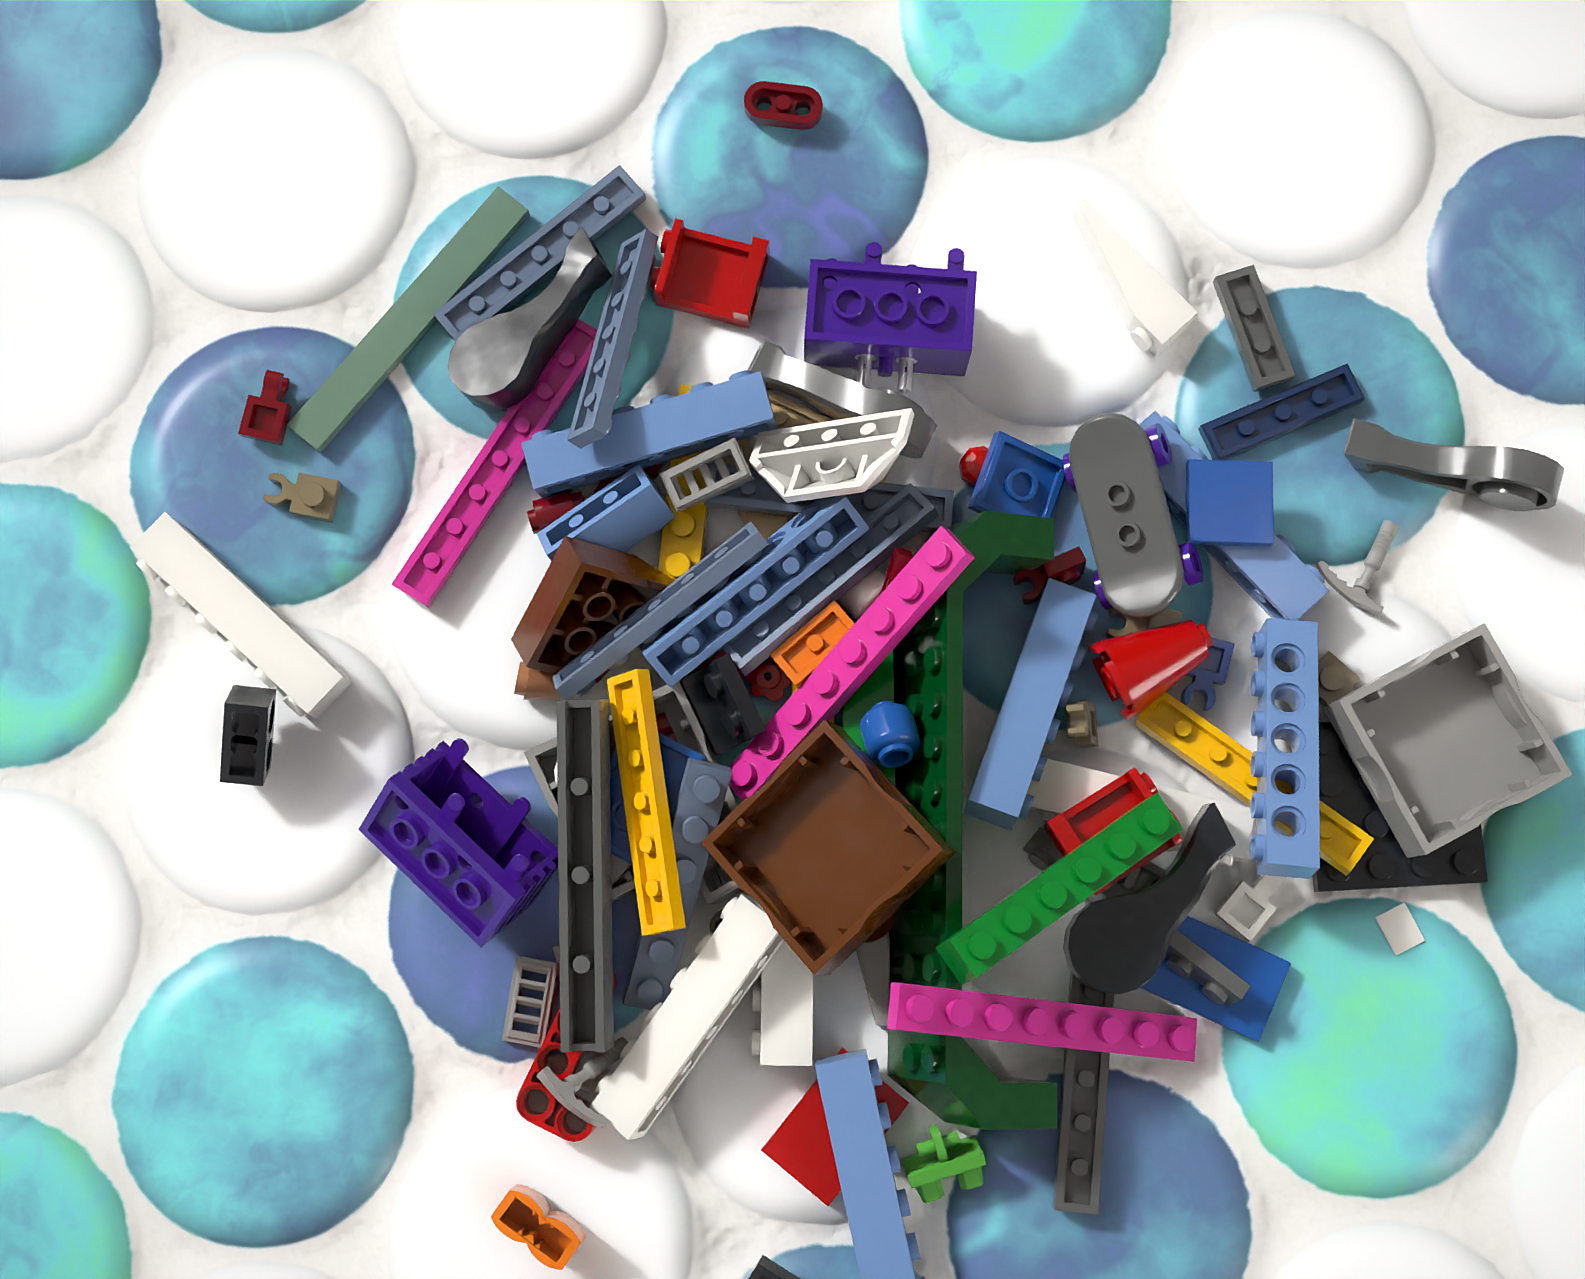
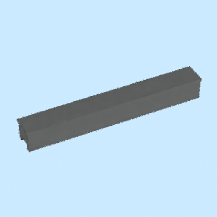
(585, 876)

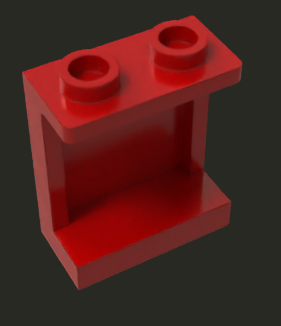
(710, 275)
(1099, 810)

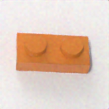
(812, 643)

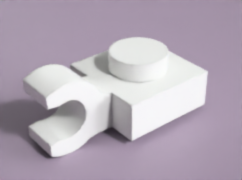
(1247, 906)

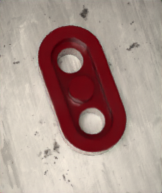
(784, 102)

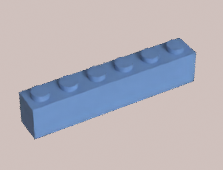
(653, 434)
(1268, 574)
(1030, 705)
(867, 1166)

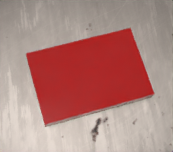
(804, 1142)

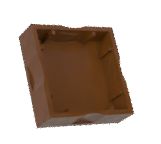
(828, 848)

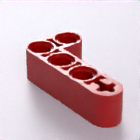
(554, 1117)

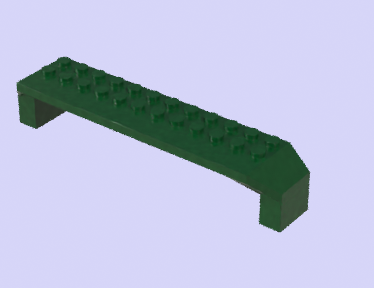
(929, 681)

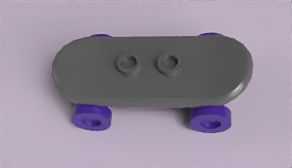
(1127, 514)

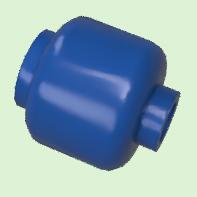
(890, 734)

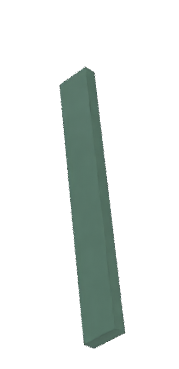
(408, 320)

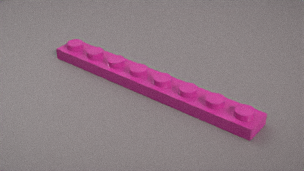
(493, 471)
(852, 659)
(1040, 1022)

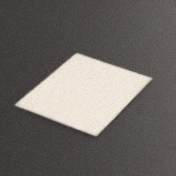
(1400, 928)

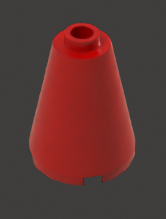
(1149, 662)

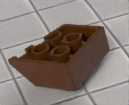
(582, 600)

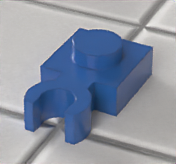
(1210, 671)

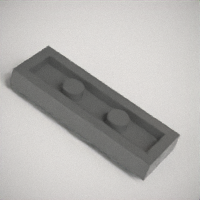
(1253, 328)

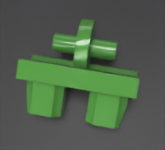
(943, 1158)

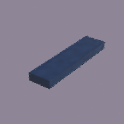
(1281, 413)

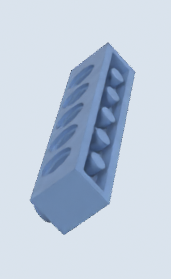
(786, 562)
(1296, 645)

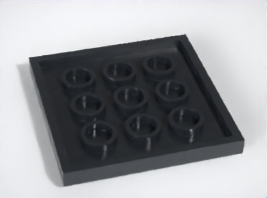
(1384, 860)

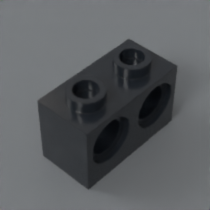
(247, 735)

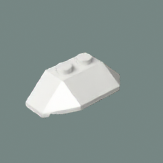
(831, 455)

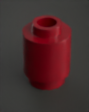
(551, 508)

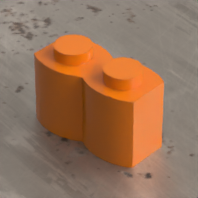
(530, 1220)

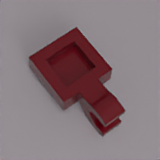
(266, 416)
(1064, 568)

